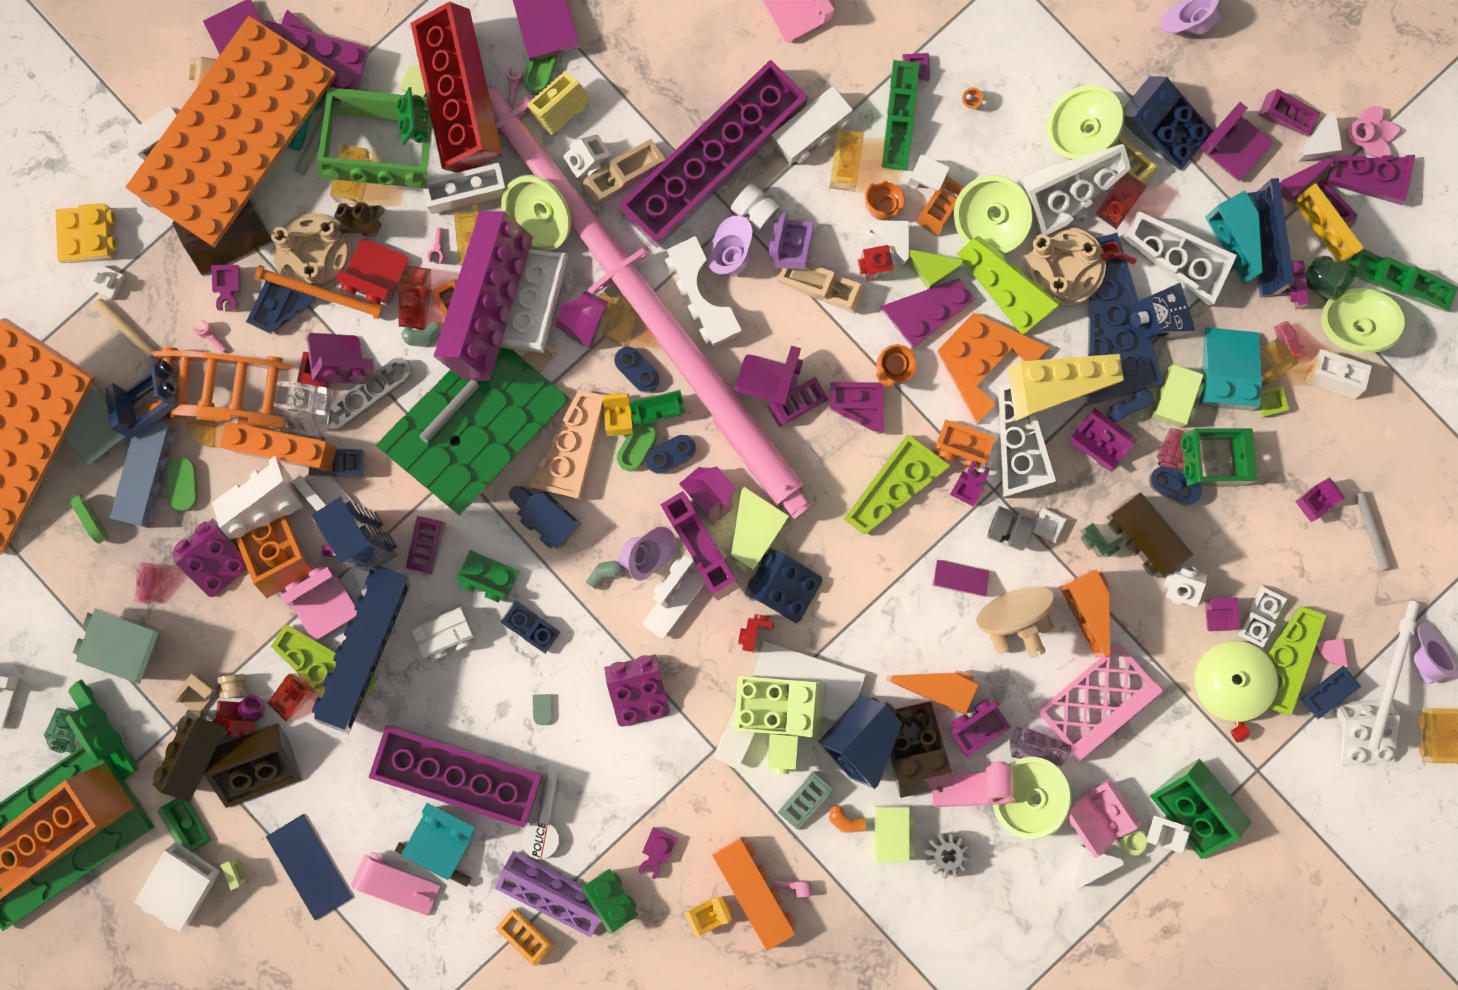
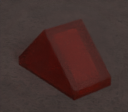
(290, 696)

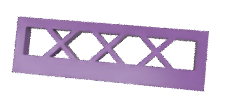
(552, 889)

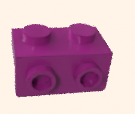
(1102, 440)

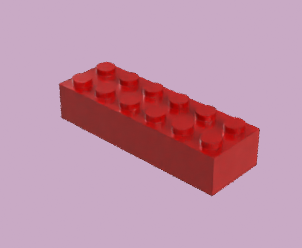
(456, 88)

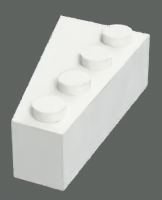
(1184, 257)
(1023, 450)

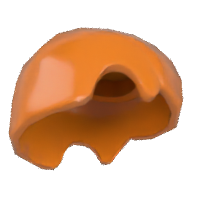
(884, 200)

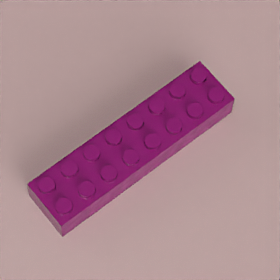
(713, 154)

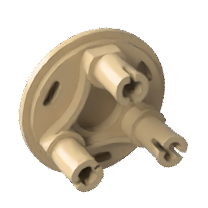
(311, 249)
(1067, 264)
(1019, 612)

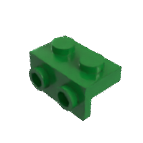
(610, 900)

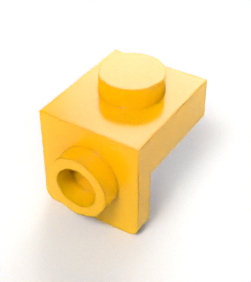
(617, 414)
(708, 915)

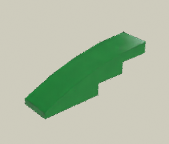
(900, 115)
(1404, 280)

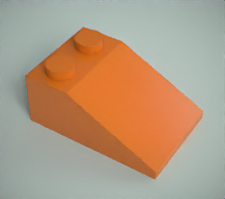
(274, 556)
(1090, 606)
(946, 689)

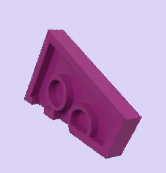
(1375, 177)
(928, 310)

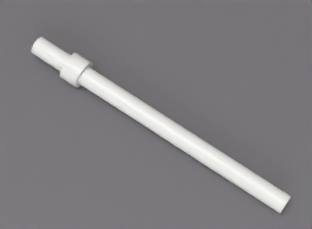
(1407, 629)

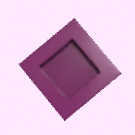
(1222, 614)

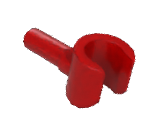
(1113, 250)
(1240, 732)

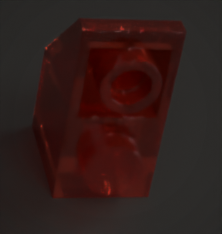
(1120, 200)
(414, 297)

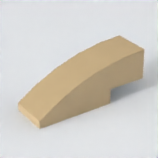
(622, 172)
(824, 286)

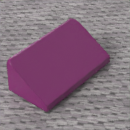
(960, 578)

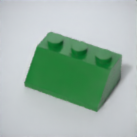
(1201, 802)

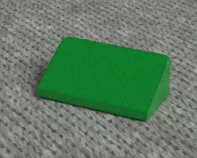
(184, 824)

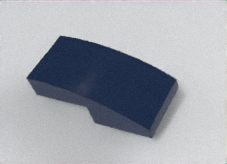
(530, 626)

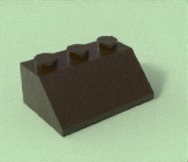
(243, 236)
(1148, 535)
(188, 755)
(252, 766)

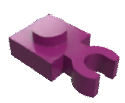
(225, 281)
(1299, 292)
(970, 485)
(658, 848)

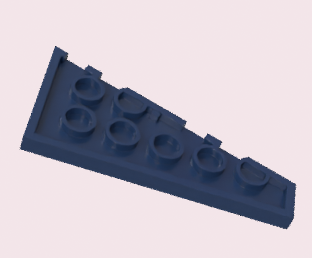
(1113, 333)

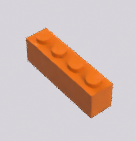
(285, 447)
(754, 894)

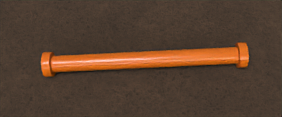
(262, 273)

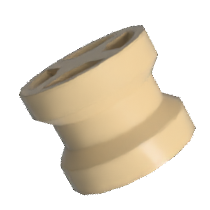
(232, 686)

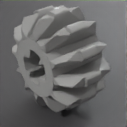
(947, 864)

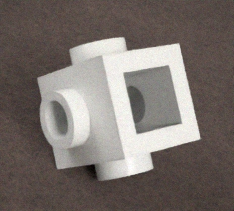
(587, 155)
(1185, 585)

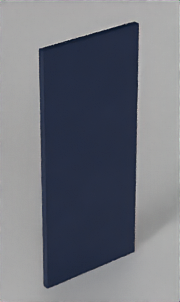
(308, 867)

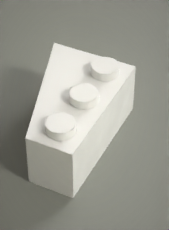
(258, 501)

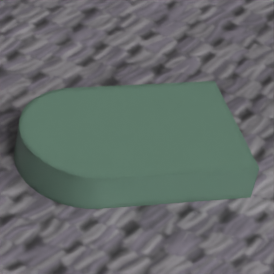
(542, 708)

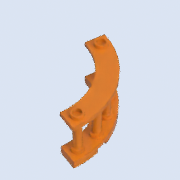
(205, 409)

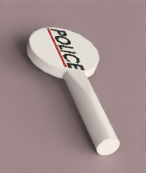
(541, 837)

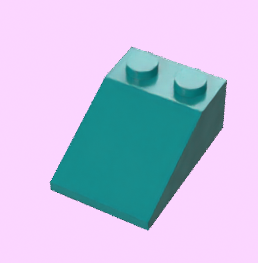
(1238, 231)
(1231, 369)

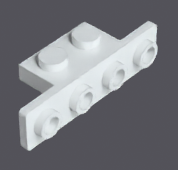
(674, 596)

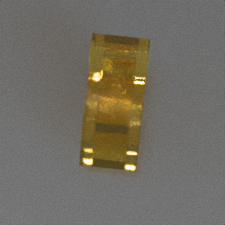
(622, 321)

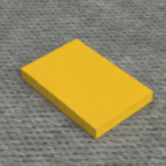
(1327, 224)

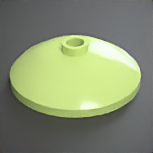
(1077, 113)
(539, 210)
(976, 218)
(1363, 321)
(1230, 700)
(1023, 816)

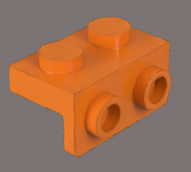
(964, 444)

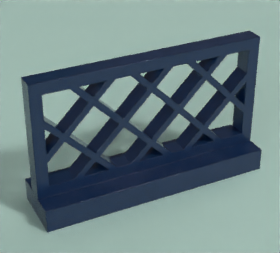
(1275, 251)

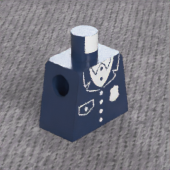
(1163, 314)

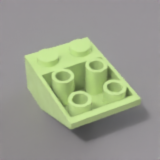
(779, 706)

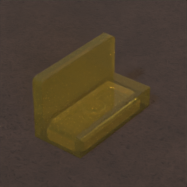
(464, 227)
(1280, 358)

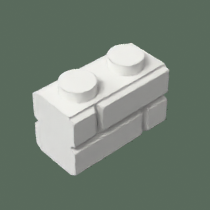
(443, 633)

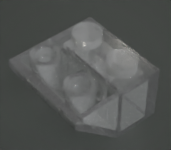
(304, 409)

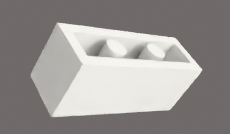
(812, 126)
(464, 188)

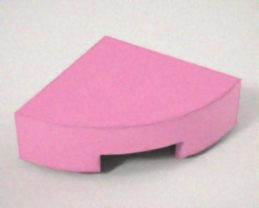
(1332, 651)

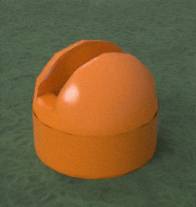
(975, 92)

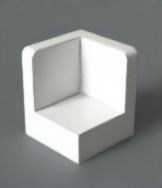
(928, 173)
(1169, 834)

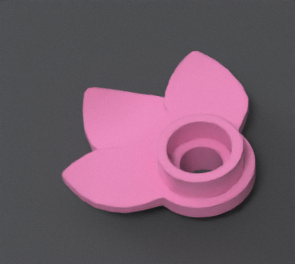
(1376, 132)

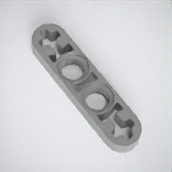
(368, 396)

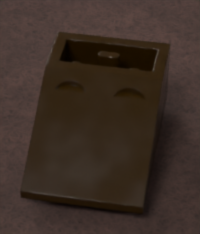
(919, 752)

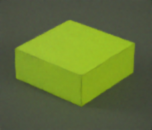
(1273, 401)

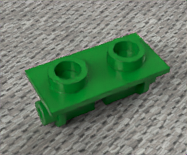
(411, 110)
(658, 406)

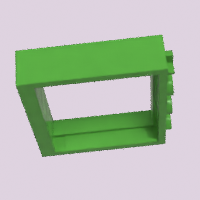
(375, 106)

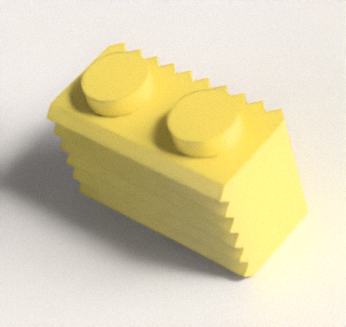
(559, 103)

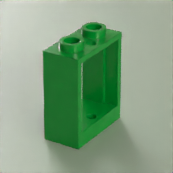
(1242, 456)

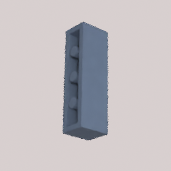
(143, 473)

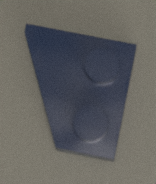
(277, 306)

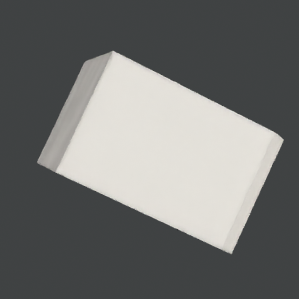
(1323, 142)
(892, 234)
(1089, 868)

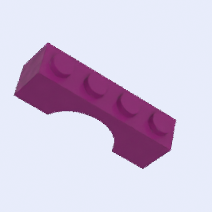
(700, 545)

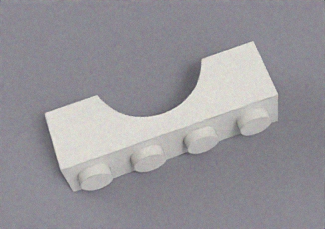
(717, 322)

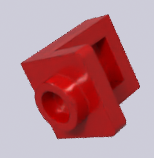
(875, 262)
(228, 716)

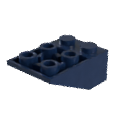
(1166, 121)

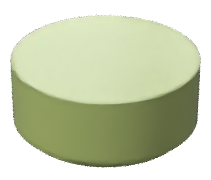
(1134, 842)

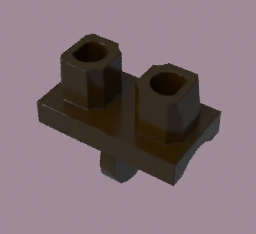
(359, 218)

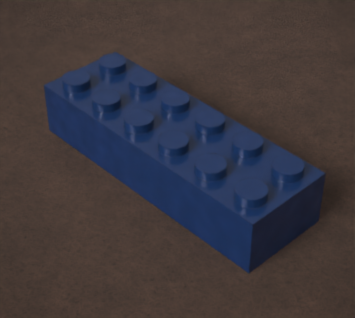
(355, 534)
(362, 649)

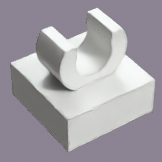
(106, 281)

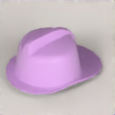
(1191, 16)
(731, 246)
(647, 553)
(1433, 656)

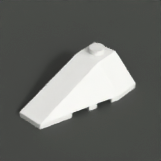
(1069, 186)

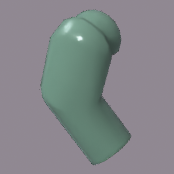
(420, 337)
(604, 570)

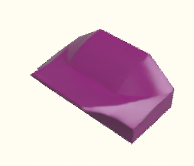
(582, 318)
(710, 492)

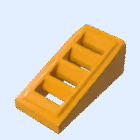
(526, 952)

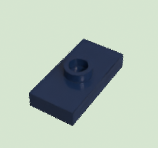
(1330, 692)

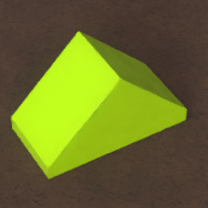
(933, 267)

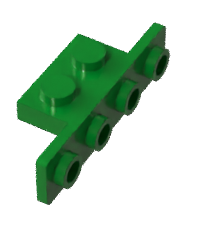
(96, 733)

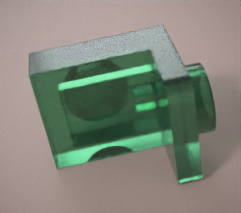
(1094, 540)
(59, 733)

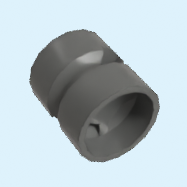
(1010, 528)

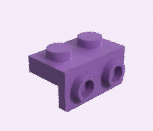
(791, 242)

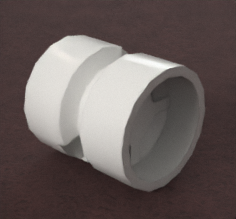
(755, 207)

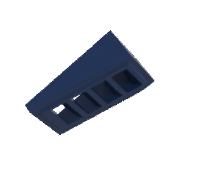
(358, 464)

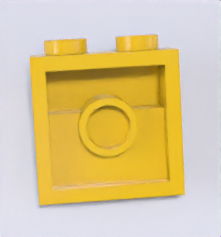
(85, 233)

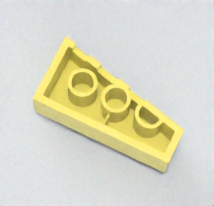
(1053, 382)

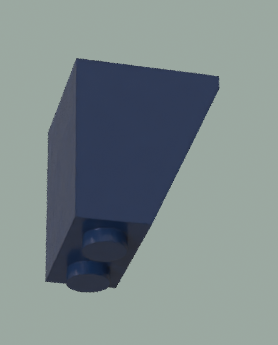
(863, 740)

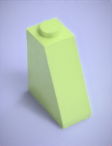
(755, 529)

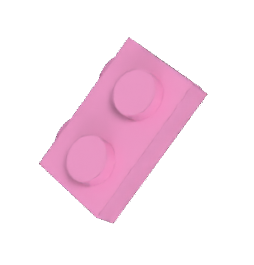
(799, 17)
(320, 602)
(1102, 817)

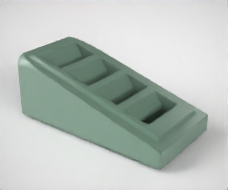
(798, 794)

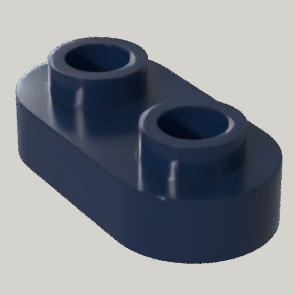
(637, 368)
(1141, 399)
(670, 453)
(1174, 484)

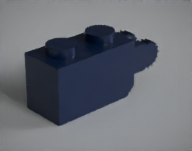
(544, 515)

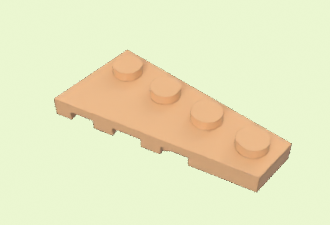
(569, 456)

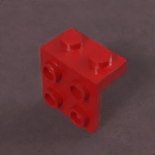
(373, 272)

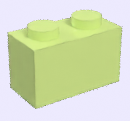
(1178, 396)
(782, 753)
(892, 834)

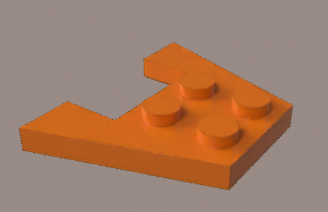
(975, 351)

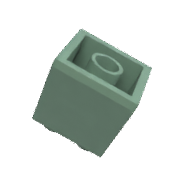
(91, 430)
(116, 645)

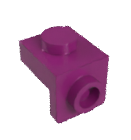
(1320, 499)

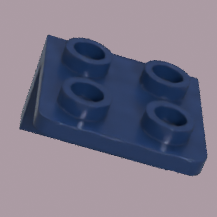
(783, 585)

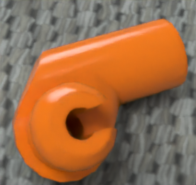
(844, 823)

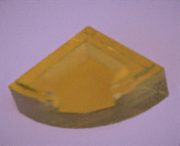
(202, 432)

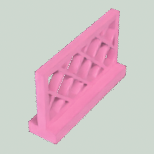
(1116, 719)

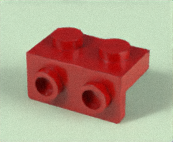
(748, 635)

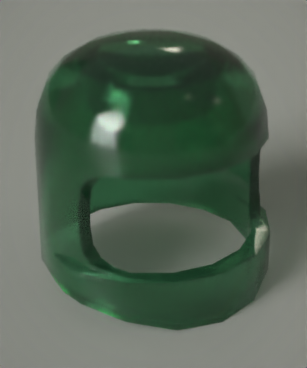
(1325, 275)

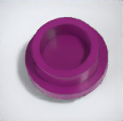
(251, 708)

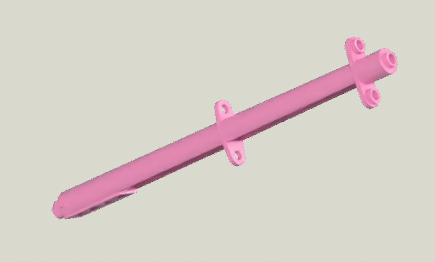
(728, 412)

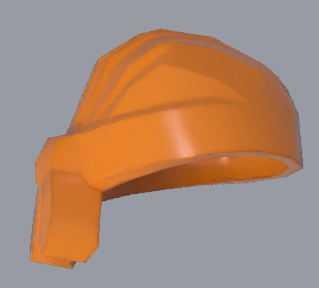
(895, 365)

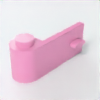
(976, 789)
(394, 885)

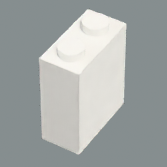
(177, 887)

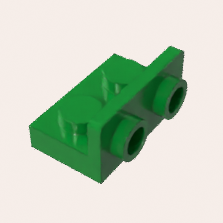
(488, 576)

